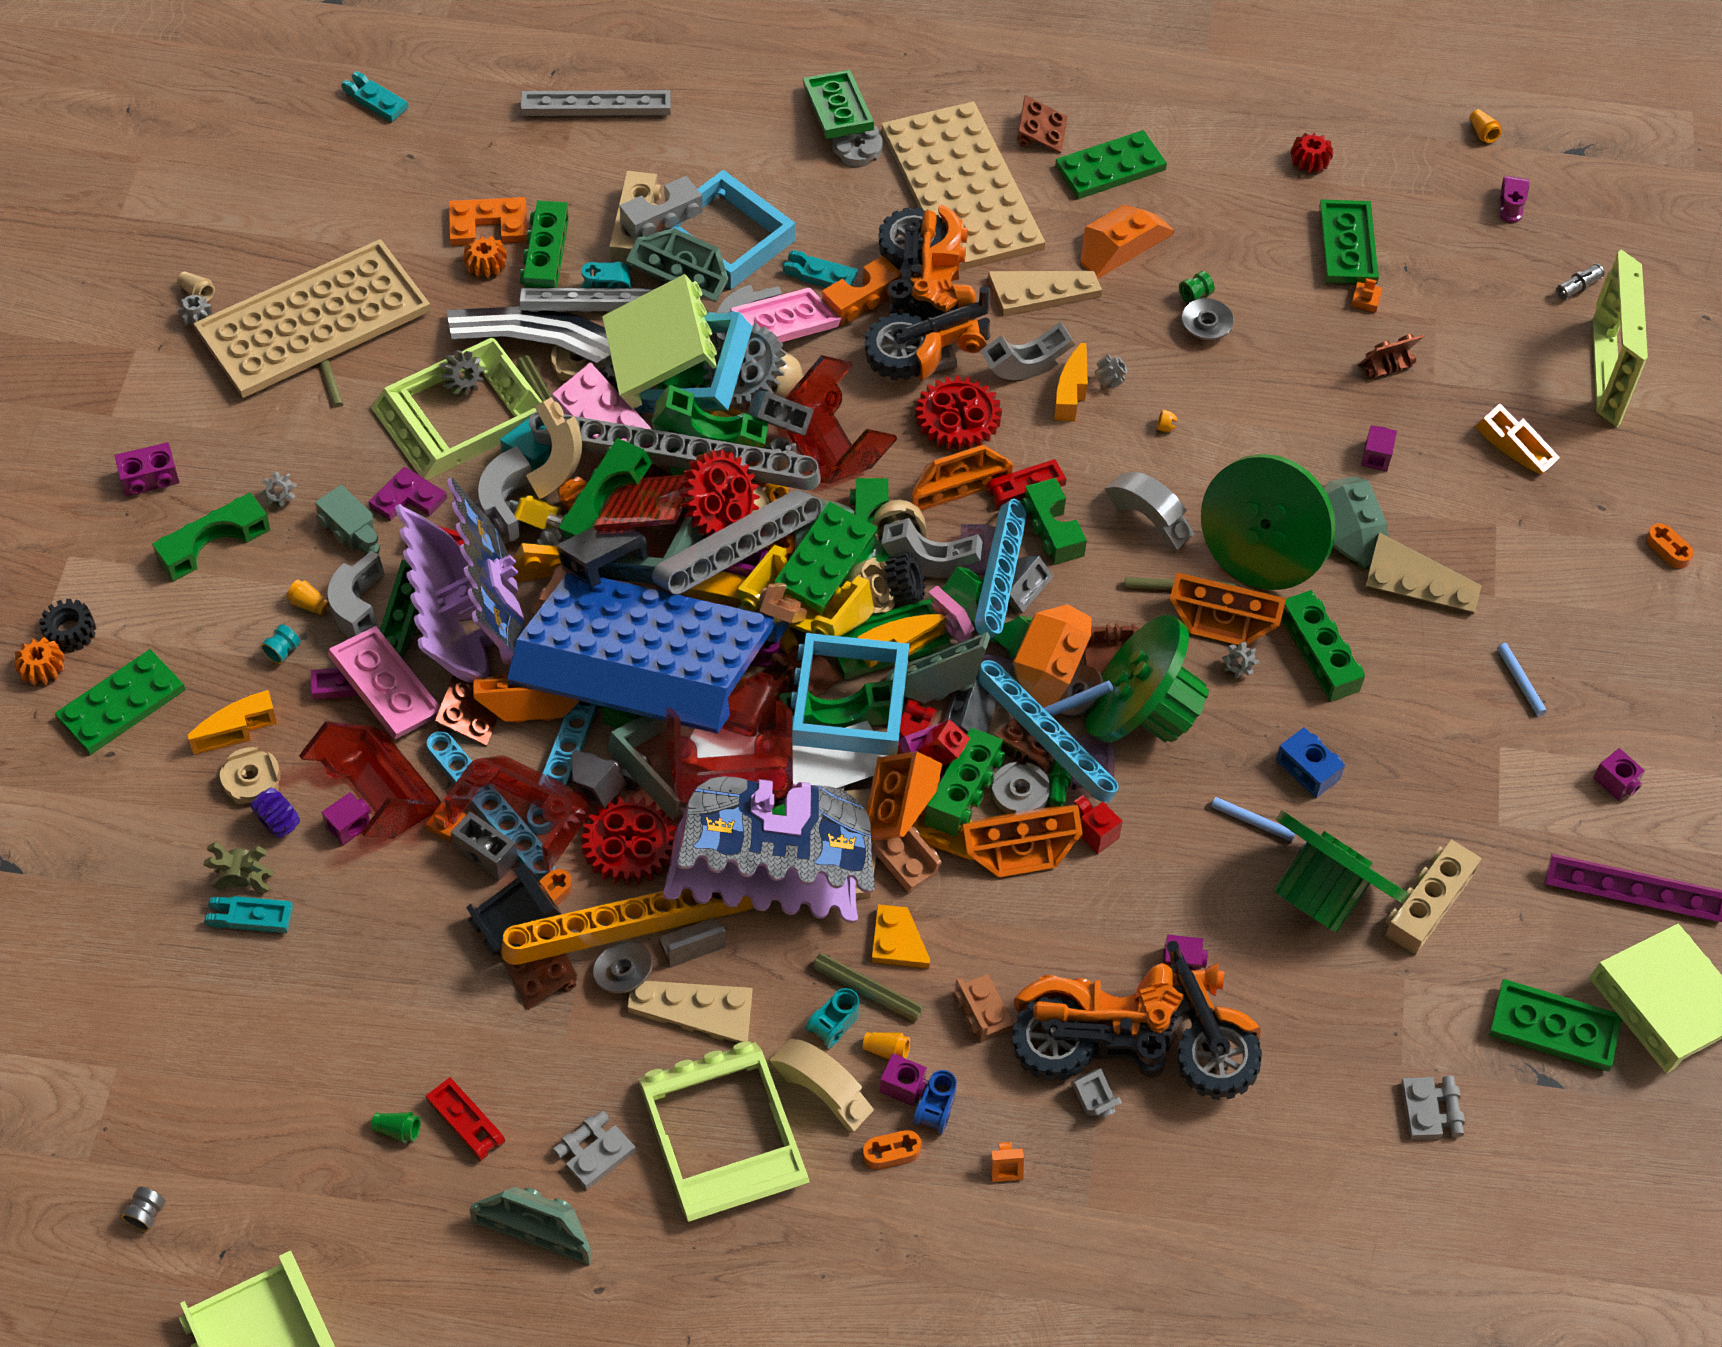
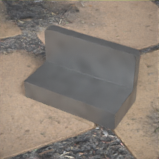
(1028, 581)
(971, 708)
(693, 941)

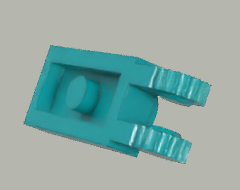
(375, 97)
(817, 270)
(250, 914)

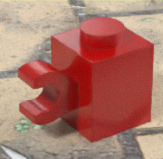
(1099, 824)

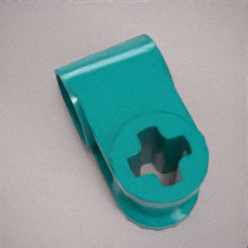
(606, 275)
(831, 1021)

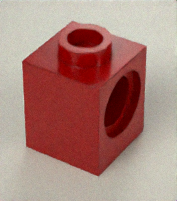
(944, 742)

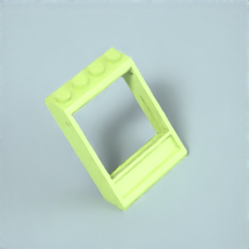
(1619, 305)
(417, 435)
(741, 1180)

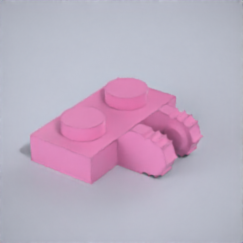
(956, 619)

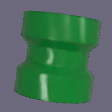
(1198, 287)

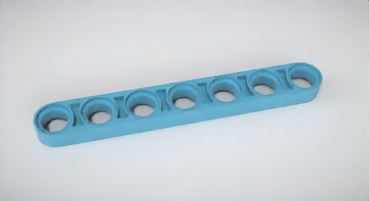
(994, 574)
(1052, 742)
(561, 758)
(492, 817)

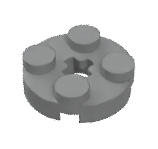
(860, 156)
(1020, 775)

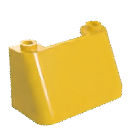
(847, 609)

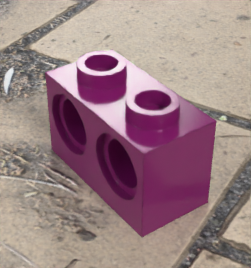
(146, 469)

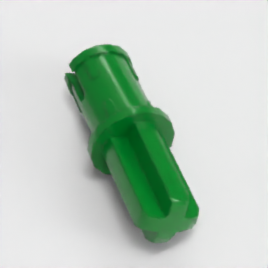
(1059, 782)

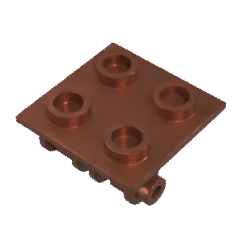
(1041, 124)
(1390, 357)
(1105, 644)
(821, 674)
(464, 714)
(1019, 740)
(542, 977)

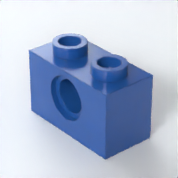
(1313, 776)

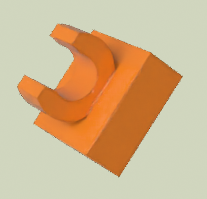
(1366, 296)
(439, 823)
(1007, 1163)

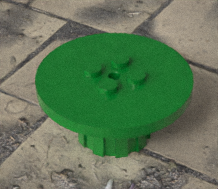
(1268, 522)
(1149, 686)
(1328, 876)

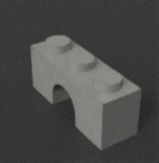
(681, 203)

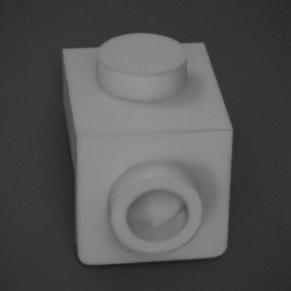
(1095, 1094)

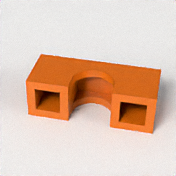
(851, 301)

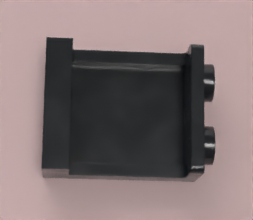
(595, 548)
(515, 904)

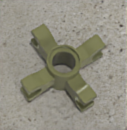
(238, 868)

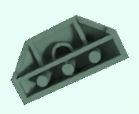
(675, 253)
(1356, 518)
(944, 670)
(534, 1220)

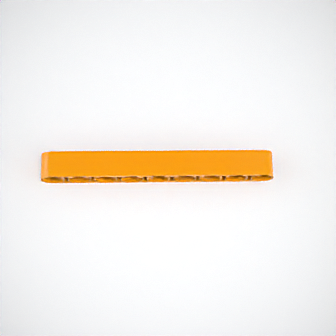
(619, 928)

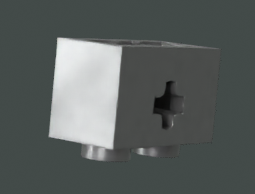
(780, 412)
(484, 845)

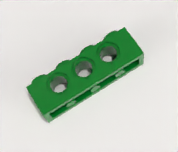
(545, 244)
(1322, 659)
(964, 783)

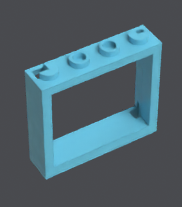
(780, 226)
(721, 391)
(845, 738)

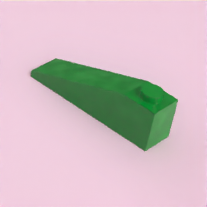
(398, 621)

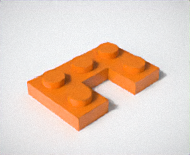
(508, 212)

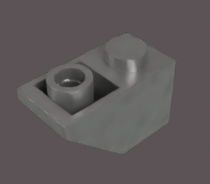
(597, 777)

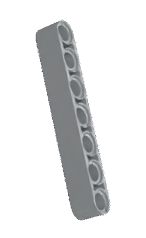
(736, 541)

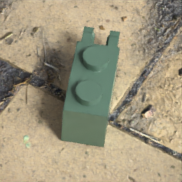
(348, 520)

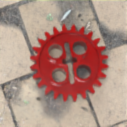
(942, 421)
(718, 491)
(627, 862)

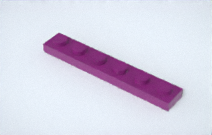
(1634, 887)

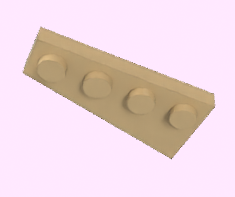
(1036, 290)
(1415, 576)
(706, 1008)

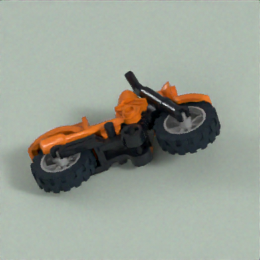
(927, 296)
(1090, 1024)

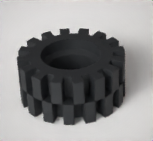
(904, 579)
(73, 637)

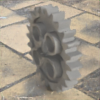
(764, 363)

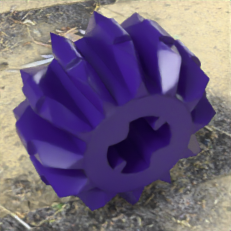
(275, 812)

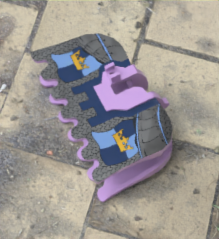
(462, 585)
(742, 849)

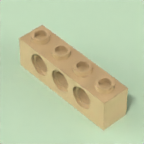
(634, 186)
(1413, 932)

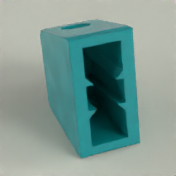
(522, 437)

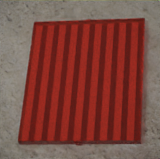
(647, 504)

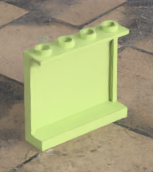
(658, 337)
(1665, 995)
(260, 1312)

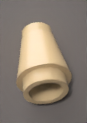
(196, 285)

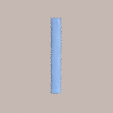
(1521, 679)
(1079, 698)
(1253, 819)

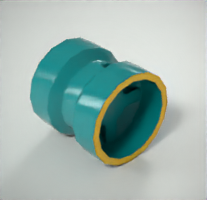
(280, 644)

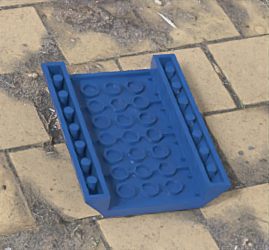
(640, 650)

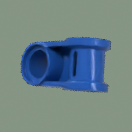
(936, 1106)

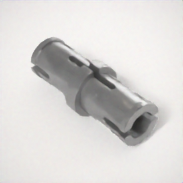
(1580, 281)

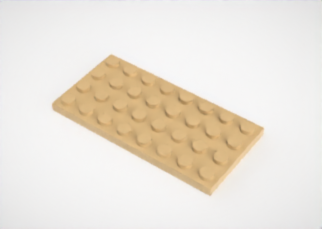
(956, 163)
(311, 317)

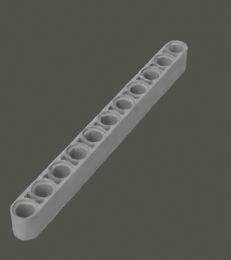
(689, 448)

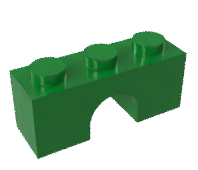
(1059, 539)

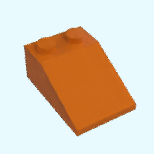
(900, 792)

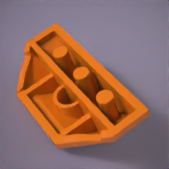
(1120, 238)
(958, 476)
(1224, 609)
(1051, 652)
(518, 702)
(1023, 839)

